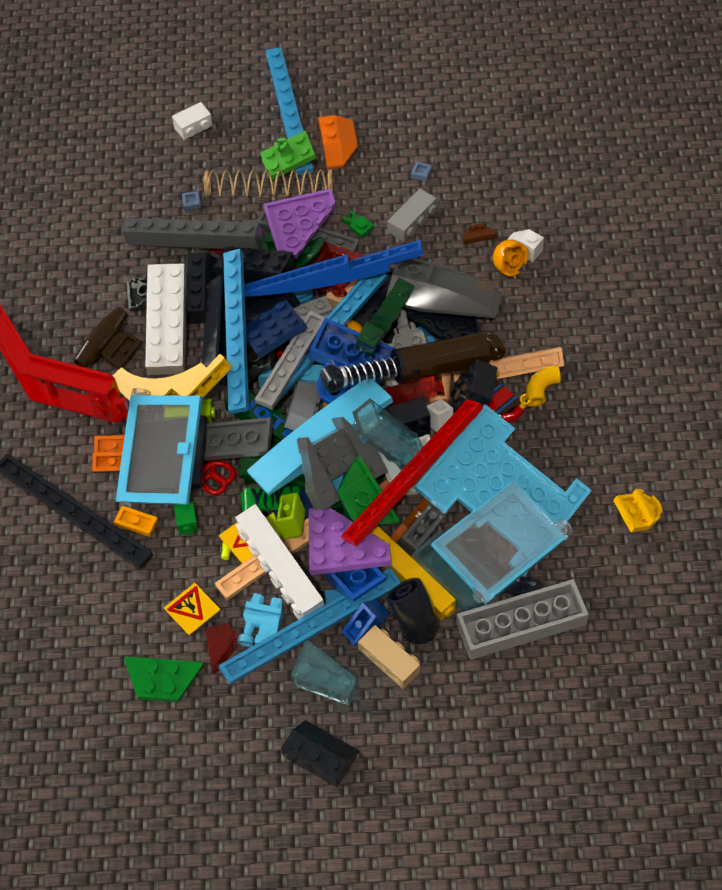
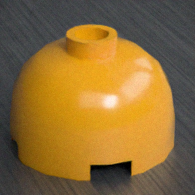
(510, 257)

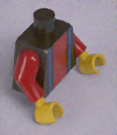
(507, 404)

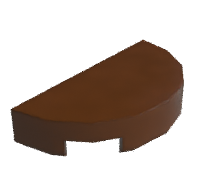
(479, 233)

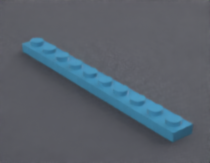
(286, 98)
(344, 313)
(236, 332)
(299, 631)

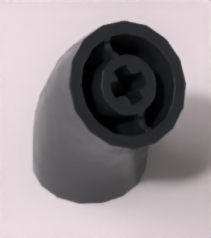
(414, 611)

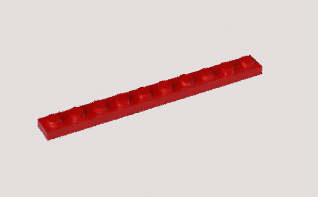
(411, 473)

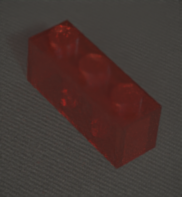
(427, 388)

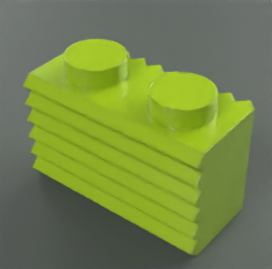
(290, 516)

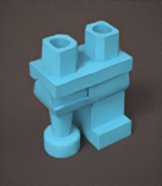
(261, 616)

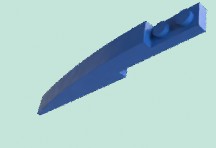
(334, 271)

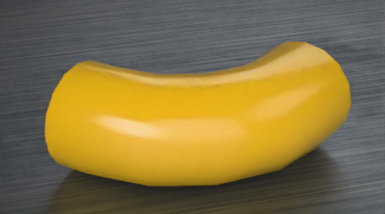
(540, 381)

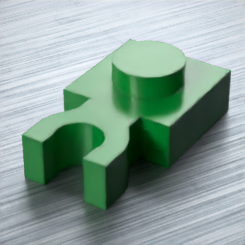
(359, 226)

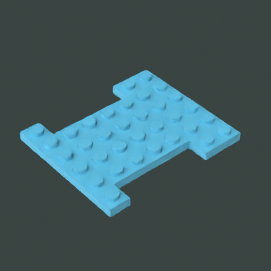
(483, 464)

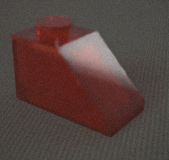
(220, 644)

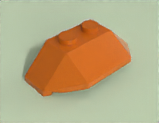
(337, 140)

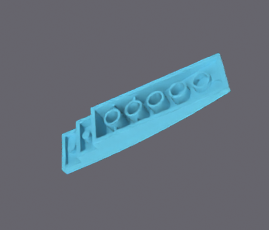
(285, 463)

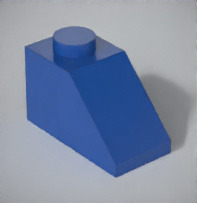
(366, 616)

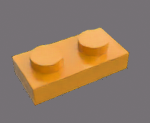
(136, 521)

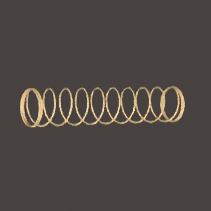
(207, 182)

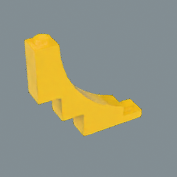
(193, 382)

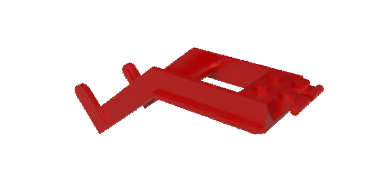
(102, 396)

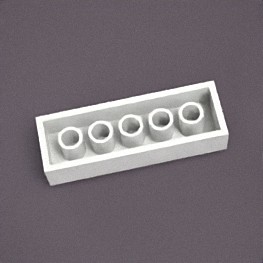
(166, 319)
(278, 561)

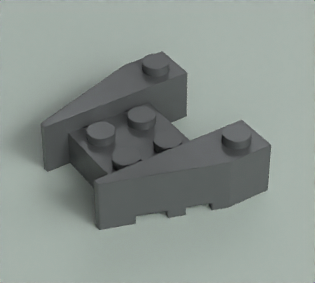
(332, 457)

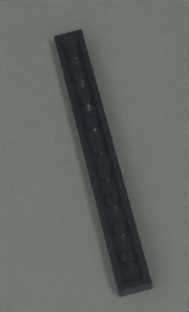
(75, 512)

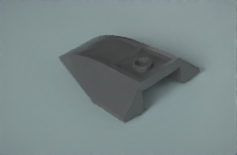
(446, 290)

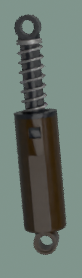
(419, 361)

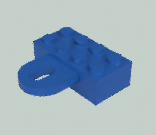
(336, 347)

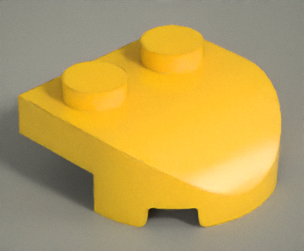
(638, 510)

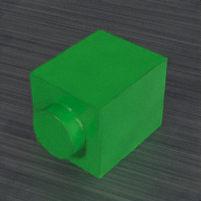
(186, 519)

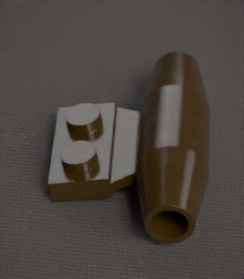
(109, 342)

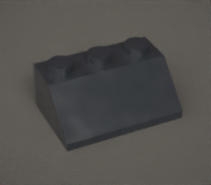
(319, 752)

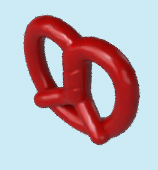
(217, 477)

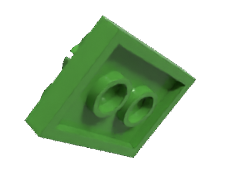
(288, 154)

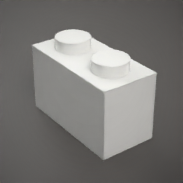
(192, 120)

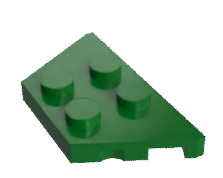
(360, 490)
(161, 678)

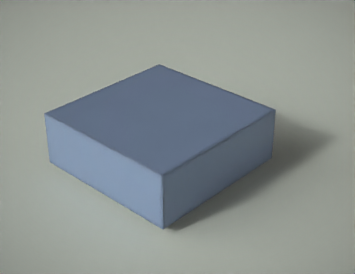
(421, 171)
(191, 200)

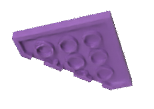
(298, 219)
(331, 554)

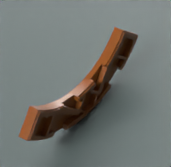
(409, 520)

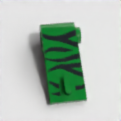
(264, 501)

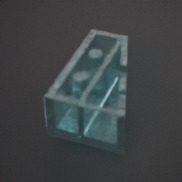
(323, 675)

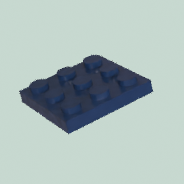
(274, 328)

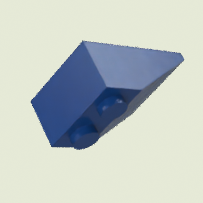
(355, 582)

